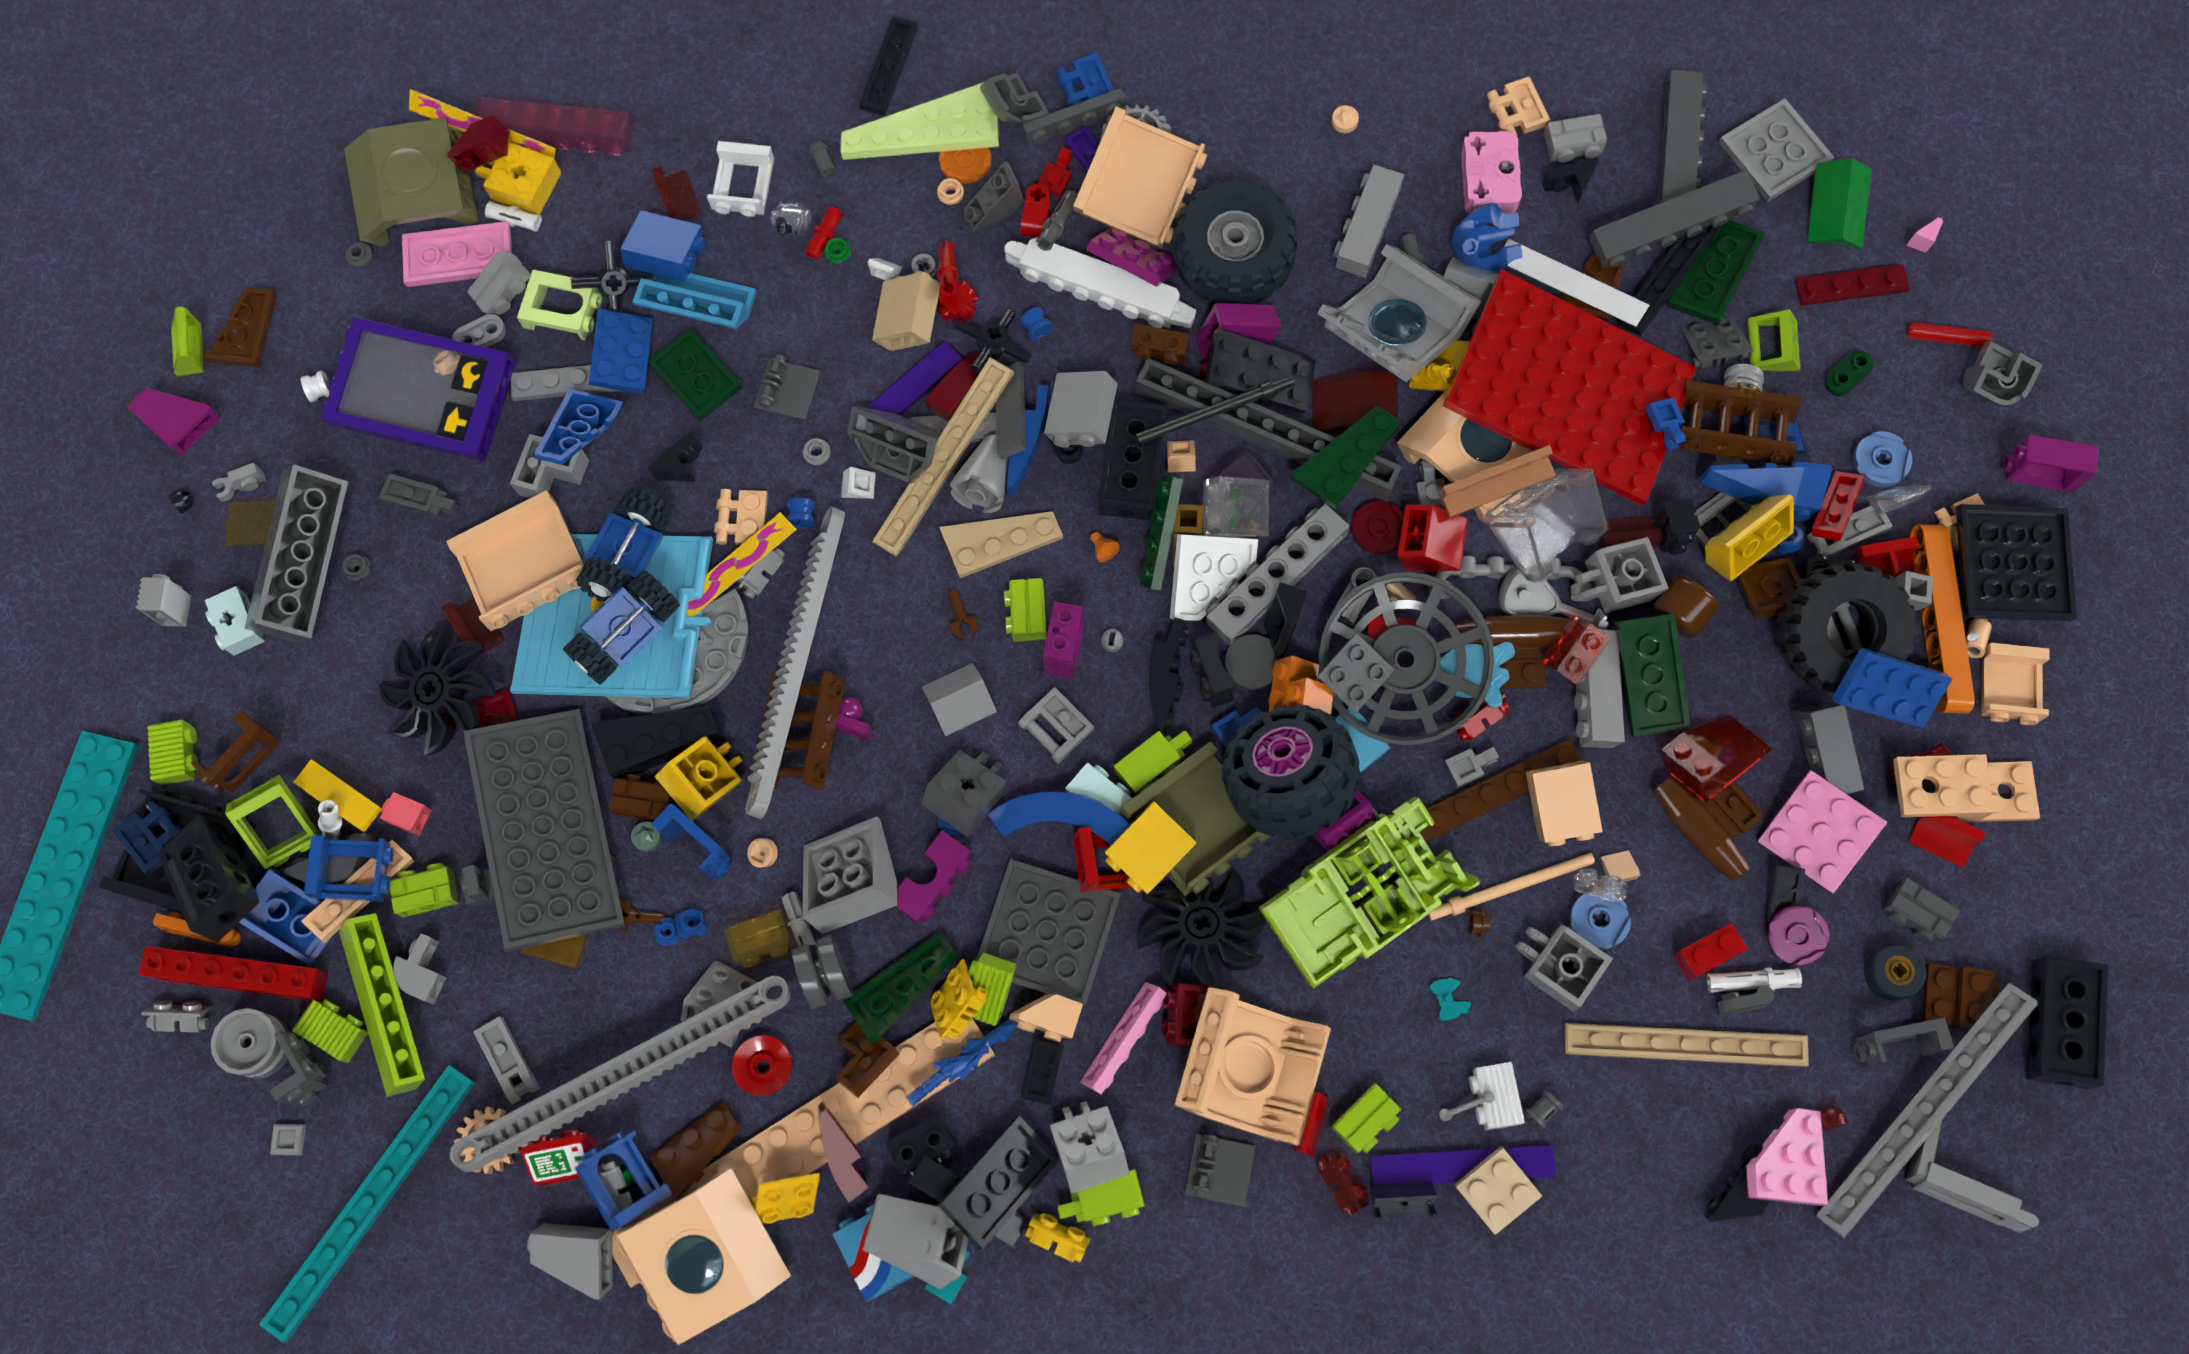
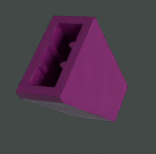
(1246, 320)
(173, 418)

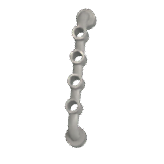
(1496, 569)

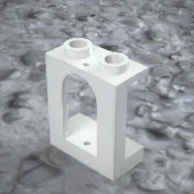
(742, 154)

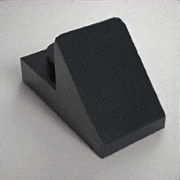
(1575, 174)
(671, 464)

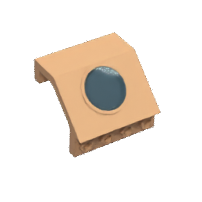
(1457, 446)
(702, 1257)

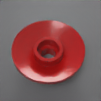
(748, 1058)

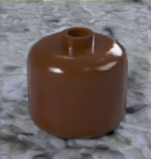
(1690, 603)

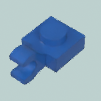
(1667, 418)
(1227, 726)

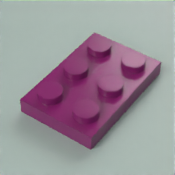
(1133, 256)

